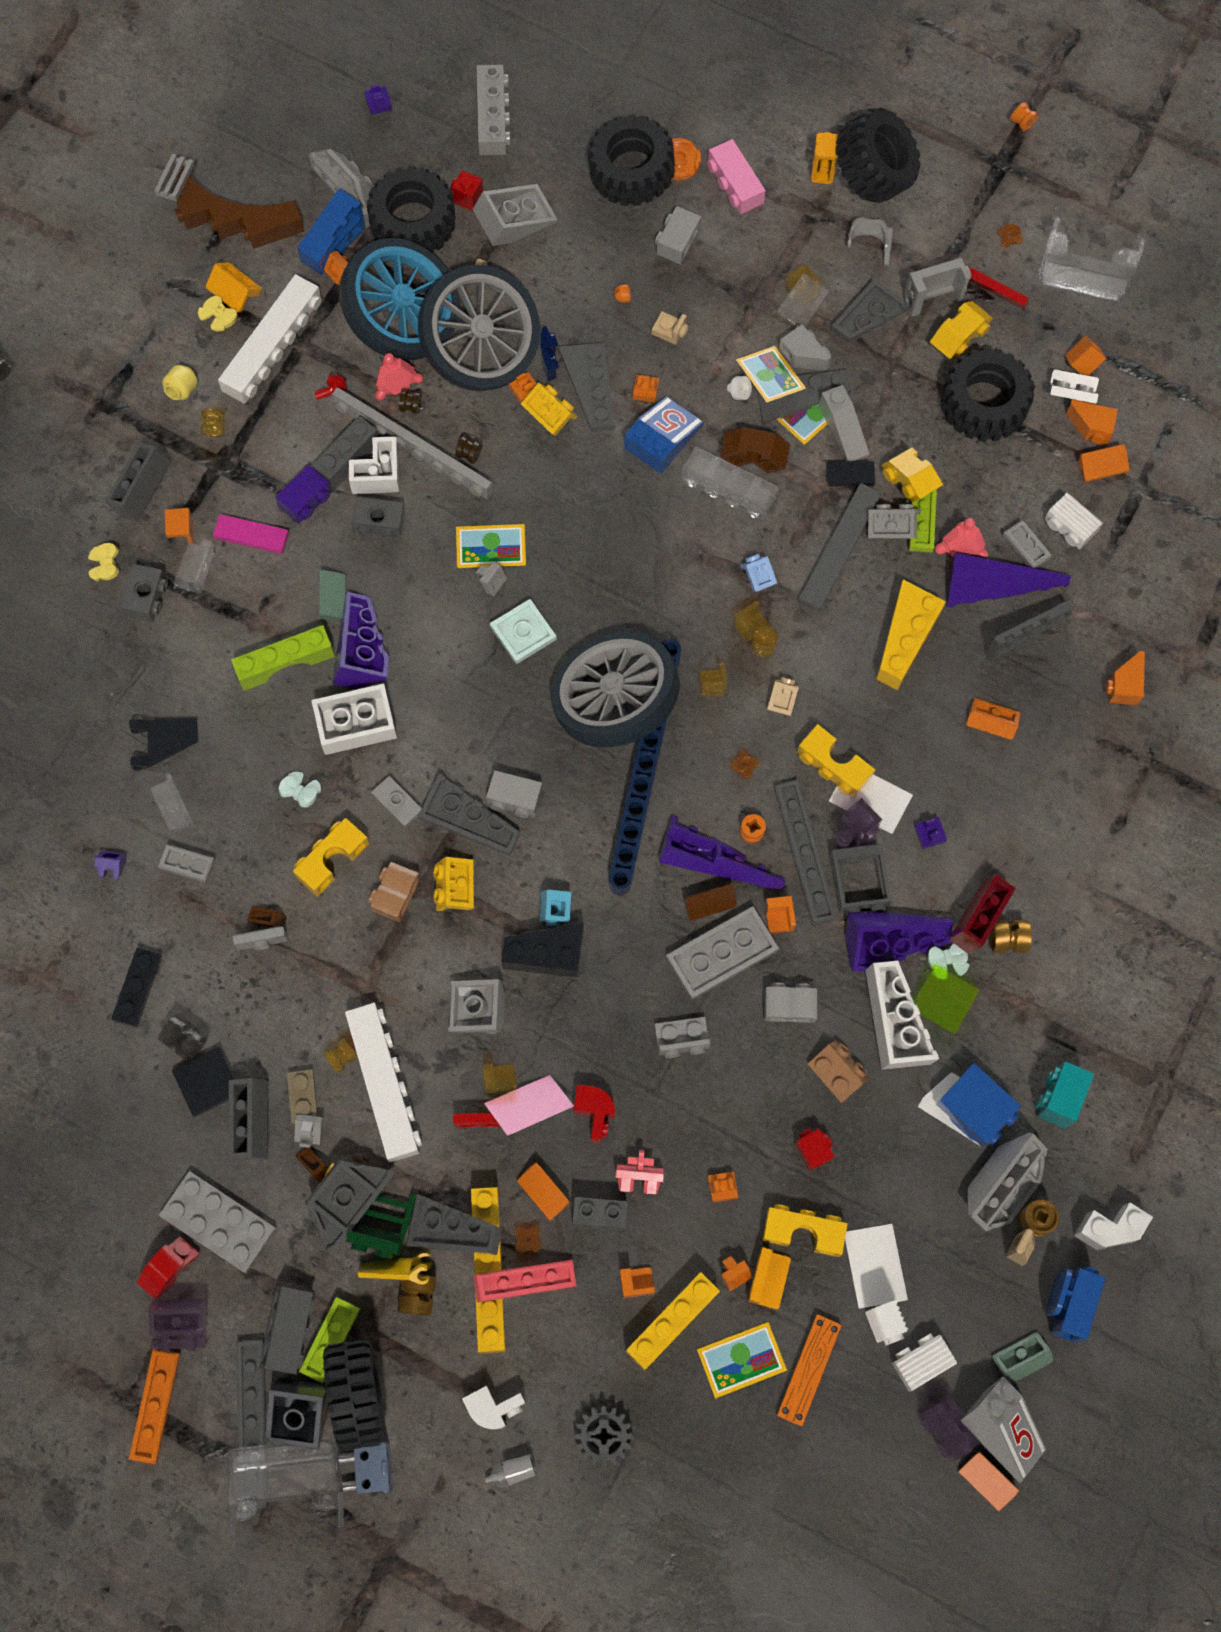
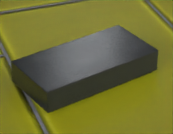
(850, 473)

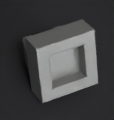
(491, 578)
(308, 1130)

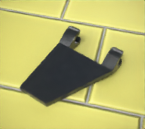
(165, 739)

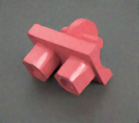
(650, 1175)

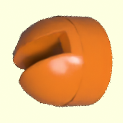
(622, 293)

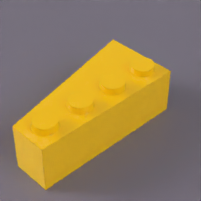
(909, 628)

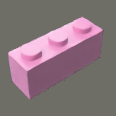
(736, 176)

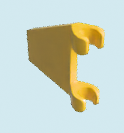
(397, 1268)

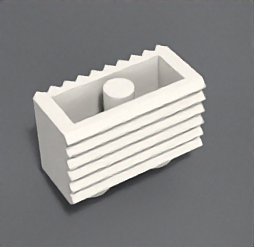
(1073, 521)
(887, 1323)
(923, 1362)

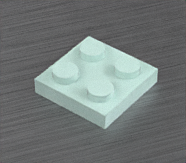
(523, 631)

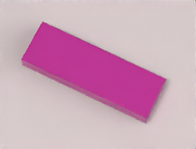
(251, 534)

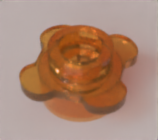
(1013, 230)
(744, 771)
(522, 1234)

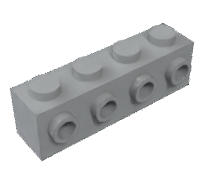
(491, 110)

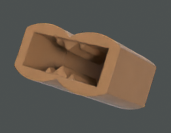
(394, 892)

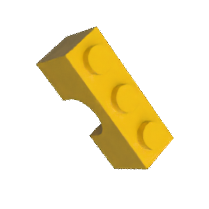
(849, 776)
(344, 840)
(827, 1232)

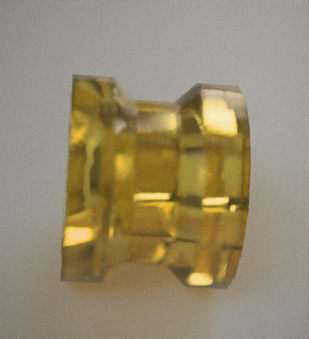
(212, 422)

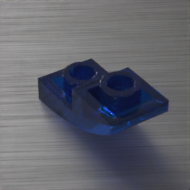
(548, 353)

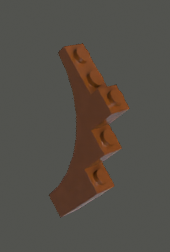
(257, 223)

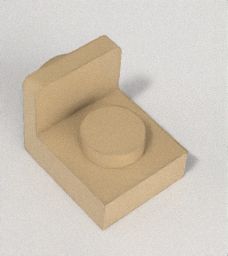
(670, 327)
(783, 696)

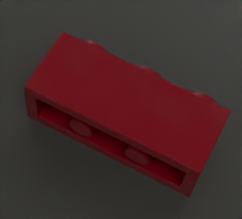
(982, 914)

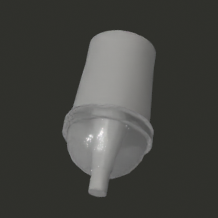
(512, 1471)

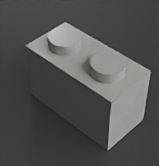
(678, 235)
(514, 794)

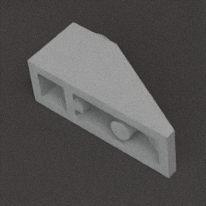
(843, 423)

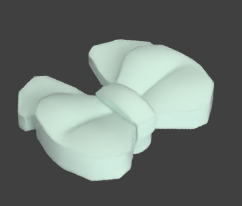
(292, 787)
(953, 956)

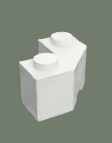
(1102, 1233)

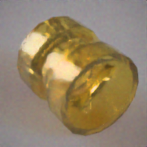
(765, 635)
(340, 1055)

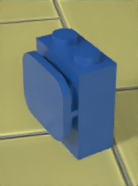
(979, 1106)
(1074, 1302)

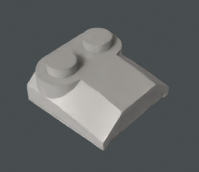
(477, 1006)

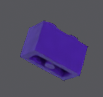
(303, 494)

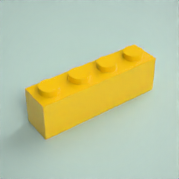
(672, 1321)

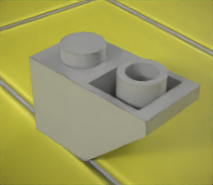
(804, 351)

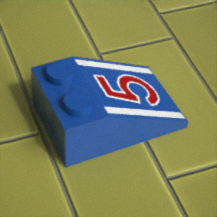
(661, 434)

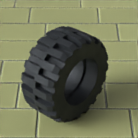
(626, 136)
(878, 155)
(412, 187)
(990, 368)
(354, 1394)

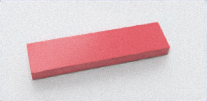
(524, 1281)

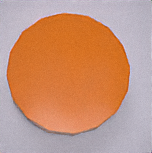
(688, 163)

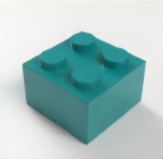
(1064, 1095)

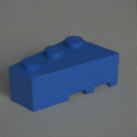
(332, 231)

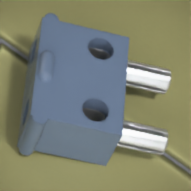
(375, 1469)

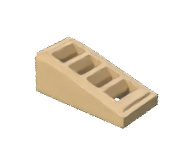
(1022, 1247)

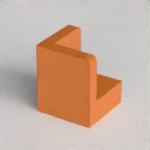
(1085, 356)
(179, 524)
(780, 914)
(636, 1282)

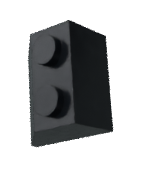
(296, 1413)

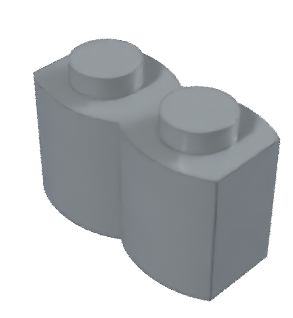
(790, 1004)

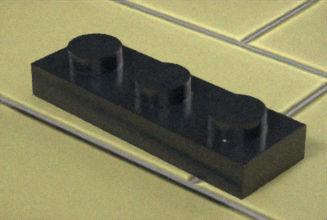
(136, 987)

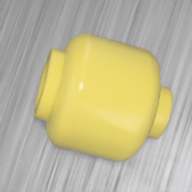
(179, 382)

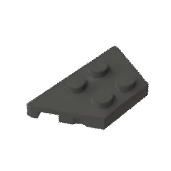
(344, 1199)

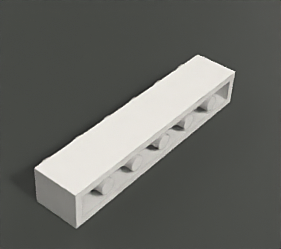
(270, 339)
(382, 1082)

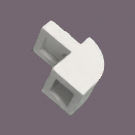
(486, 1412)

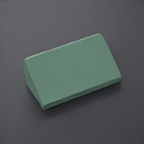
(332, 595)
(1023, 1358)

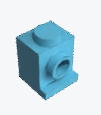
(561, 901)

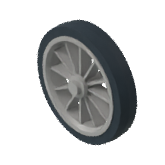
(479, 327)
(615, 689)

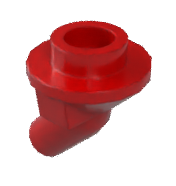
(332, 382)

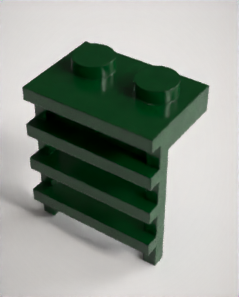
(383, 1242)

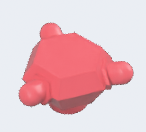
(394, 376)
(963, 539)

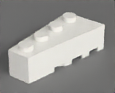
(896, 1019)

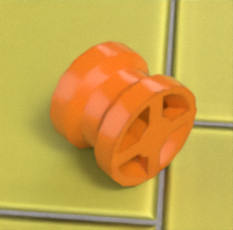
(1024, 116)
(752, 834)

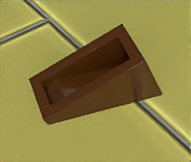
(266, 917)
(312, 1163)

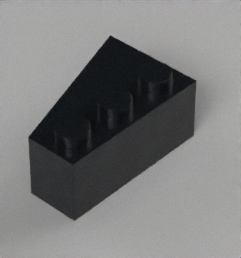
(545, 951)

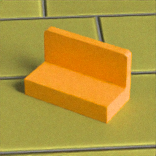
(231, 285)
(769, 1279)

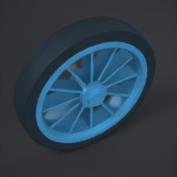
(399, 297)

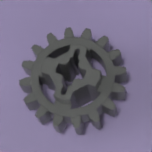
(603, 1449)

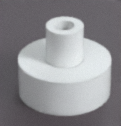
(740, 387)

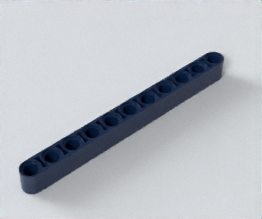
(639, 799)

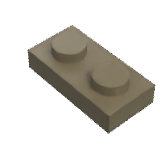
(302, 1094)

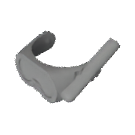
(876, 228)

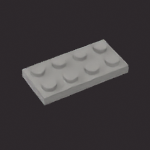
(722, 953)
(217, 1222)

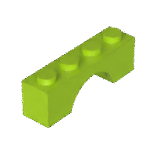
(259, 665)

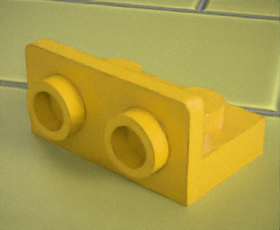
(548, 408)
(454, 884)

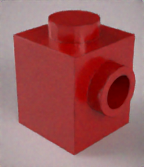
(466, 190)
(814, 1148)

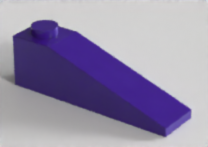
(360, 650)
(892, 936)

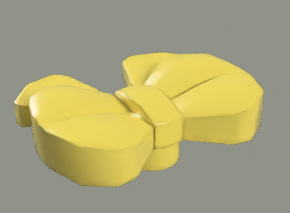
(224, 316)
(105, 555)

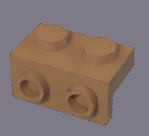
(839, 1070)

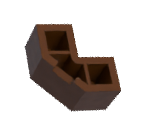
(754, 446)

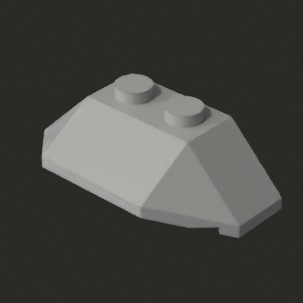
(343, 174)
(1006, 1182)

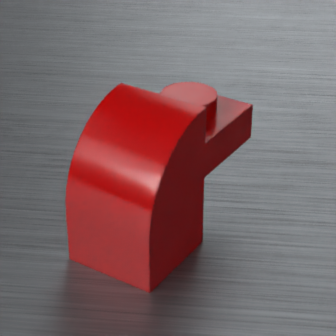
(597, 1104)
(165, 1267)

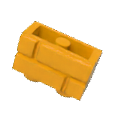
(824, 158)

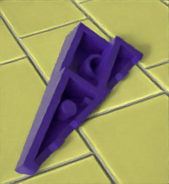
(983, 579)
(698, 853)

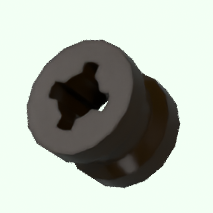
(410, 401)
(468, 449)

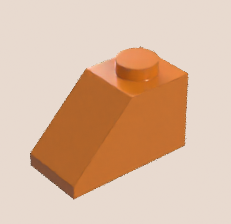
(1092, 421)
(1127, 682)

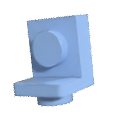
(759, 572)

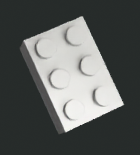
(354, 719)

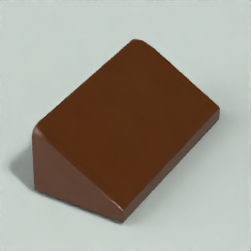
(710, 902)

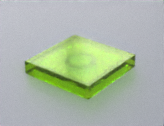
(945, 999)

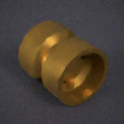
(1011, 936)
(1039, 1217)
(416, 1297)

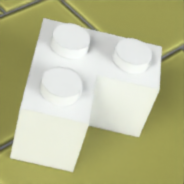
(379, 473)

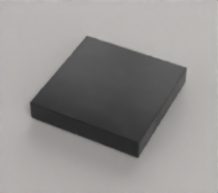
(204, 1082)

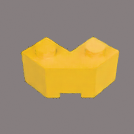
(957, 332)
(916, 476)

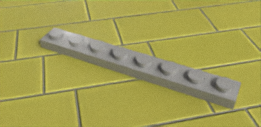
(419, 448)

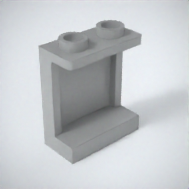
(936, 281)

